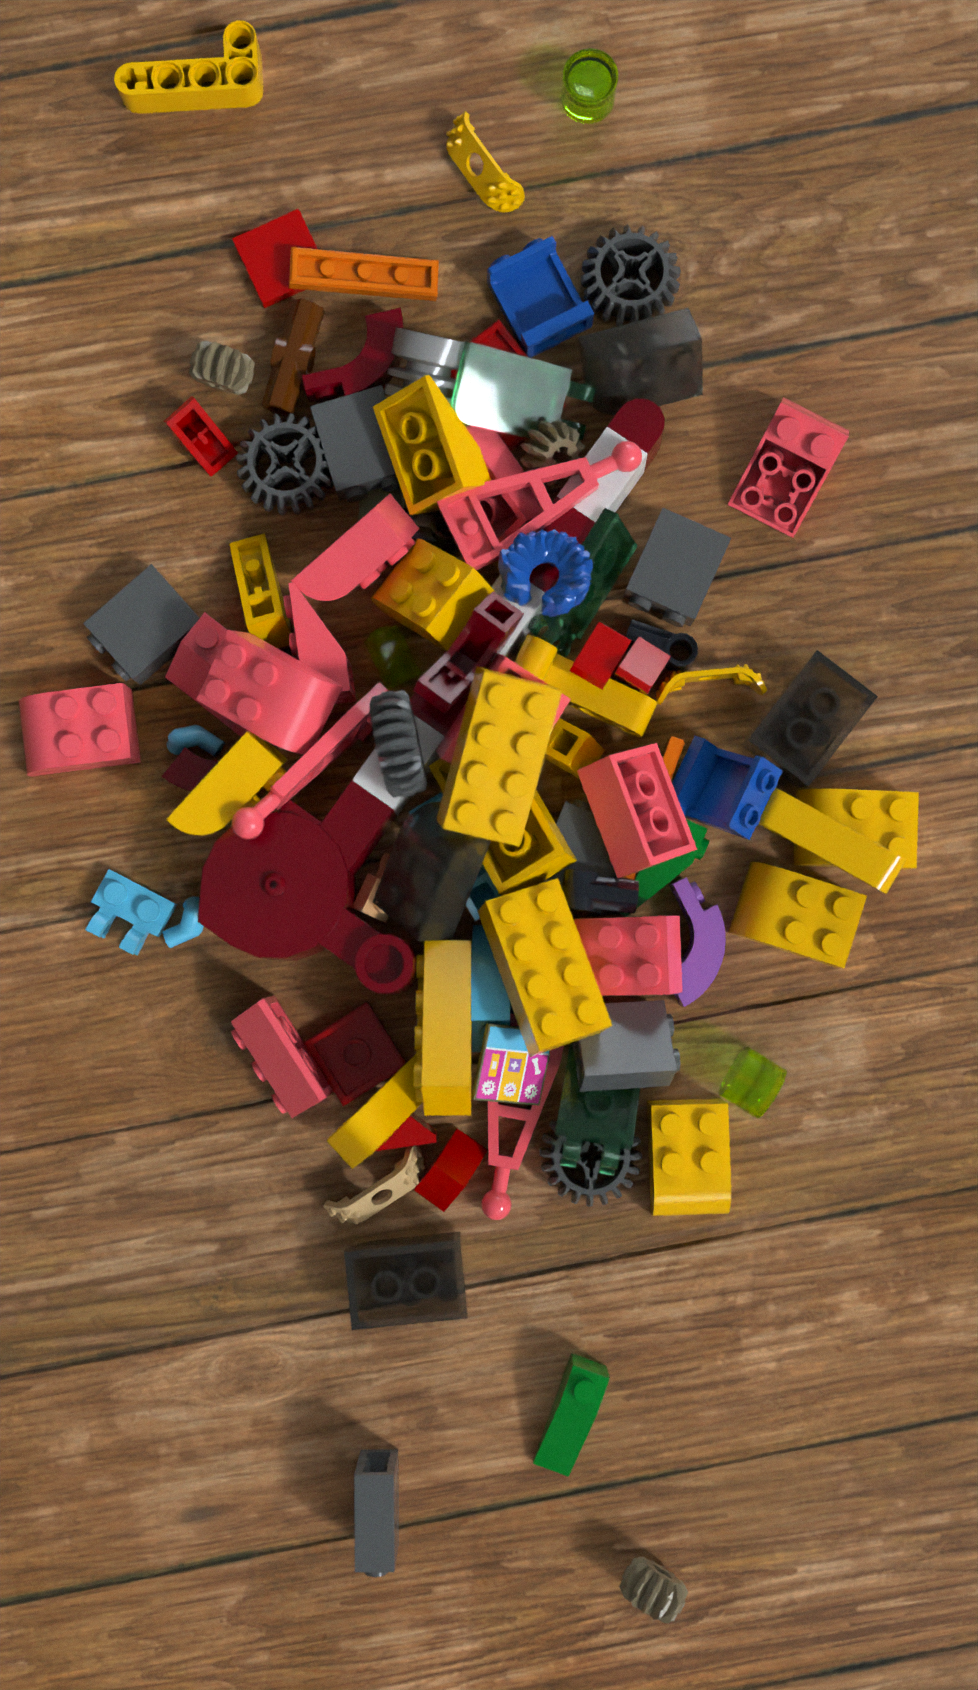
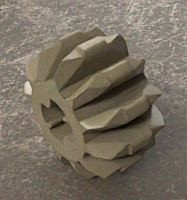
(221, 367)
(550, 446)
(653, 1589)

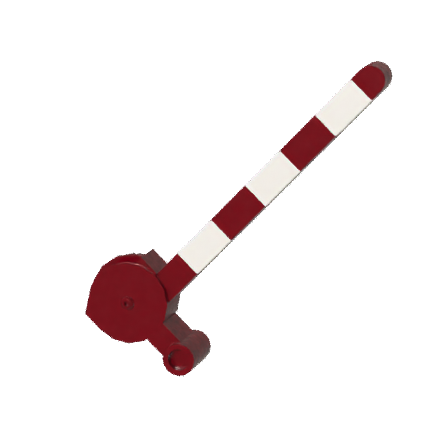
(297, 880)

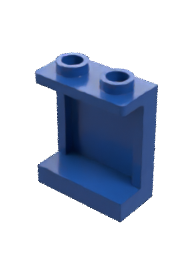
(538, 297)
(724, 787)

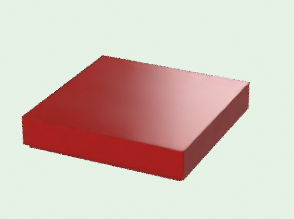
(268, 253)
(355, 1053)

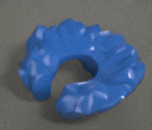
(551, 548)

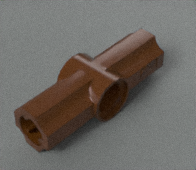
(293, 357)

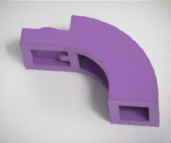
(705, 944)

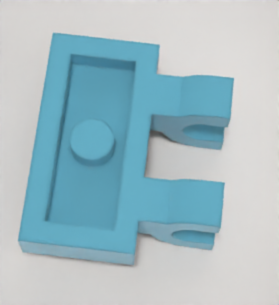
(132, 903)

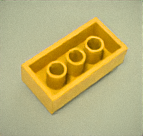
(498, 756)
(541, 850)
(544, 967)
(444, 1028)

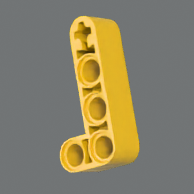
(136, 79)
(613, 705)
(831, 841)
(377, 1117)

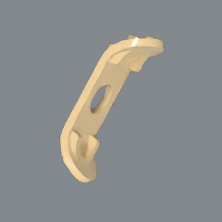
(399, 1182)

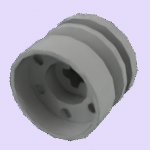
(425, 356)

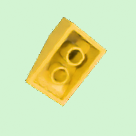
(429, 446)

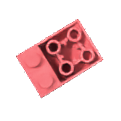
(788, 467)
(316, 645)

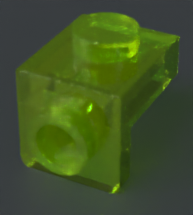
(391, 656)

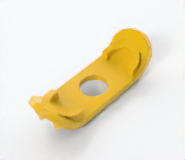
(492, 185)
(740, 675)

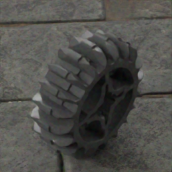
(615, 253)
(277, 475)
(398, 743)
(589, 1186)

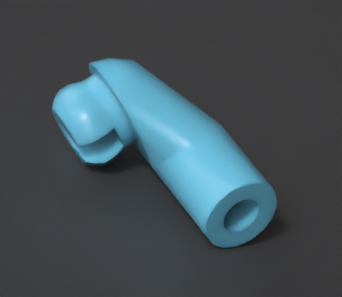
(194, 736)
(189, 926)

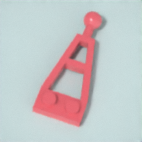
(472, 528)
(352, 726)
(496, 1202)

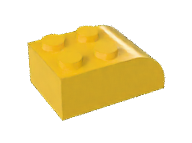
(432, 593)
(230, 786)
(881, 816)
(797, 914)
(689, 1157)

